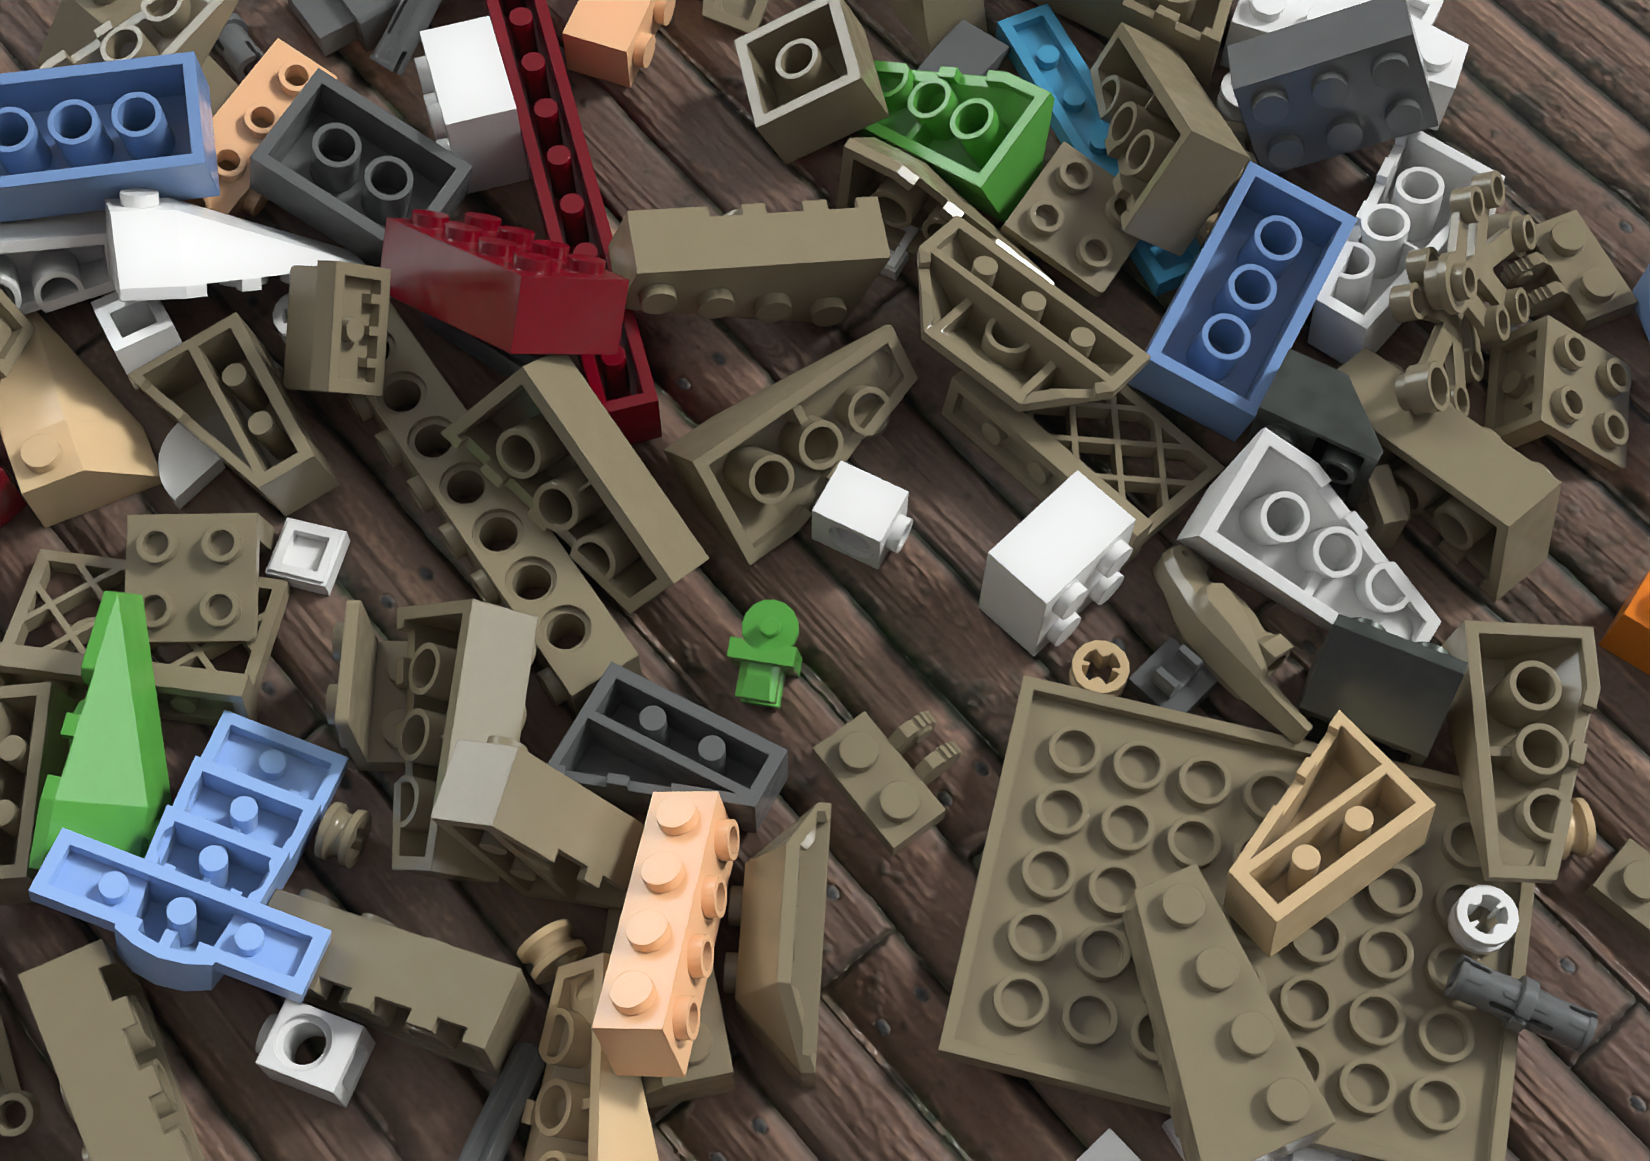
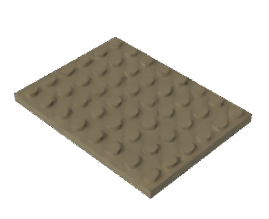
(1130, 791)

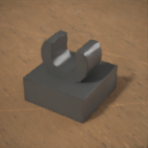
(1172, 679)

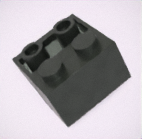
(1324, 419)
(1383, 685)

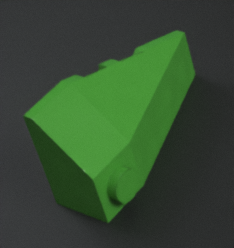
(970, 129)
(116, 759)

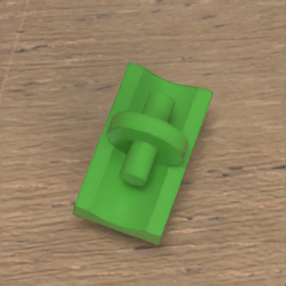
(766, 653)

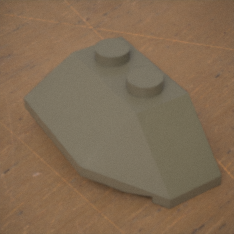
(1015, 326)
(782, 943)

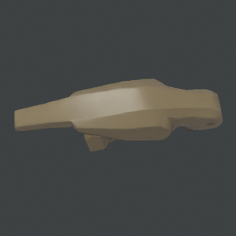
(1228, 638)

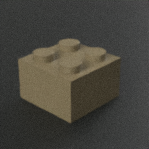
(810, 78)

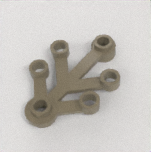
(1467, 265)
(1427, 385)

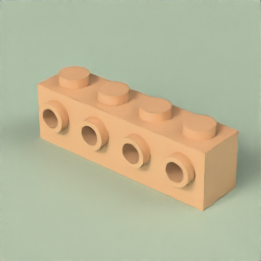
(248, 119)
(667, 935)

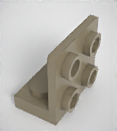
(1073, 221)
(337, 328)
(1559, 386)
(197, 574)
(366, 698)

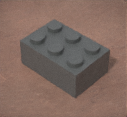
(1332, 84)
(353, 165)

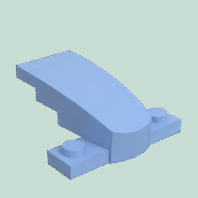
(211, 868)

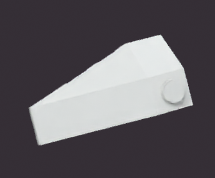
(178, 248)
(1298, 543)

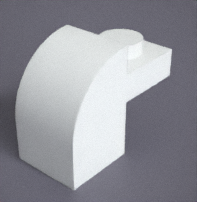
(136, 330)

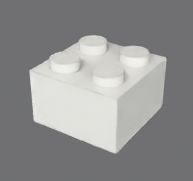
(472, 102)
(1057, 564)

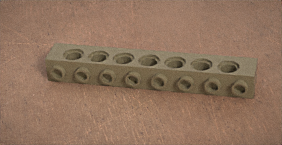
(497, 515)

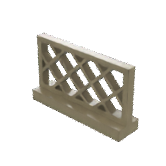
(1047, 460)
(181, 687)

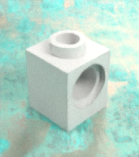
(861, 515)
(334, 1072)

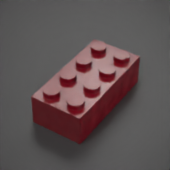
(504, 284)

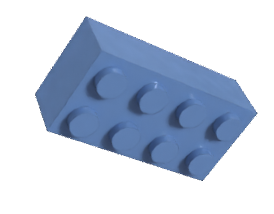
(104, 129)
(1243, 301)

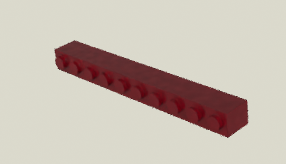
(570, 196)

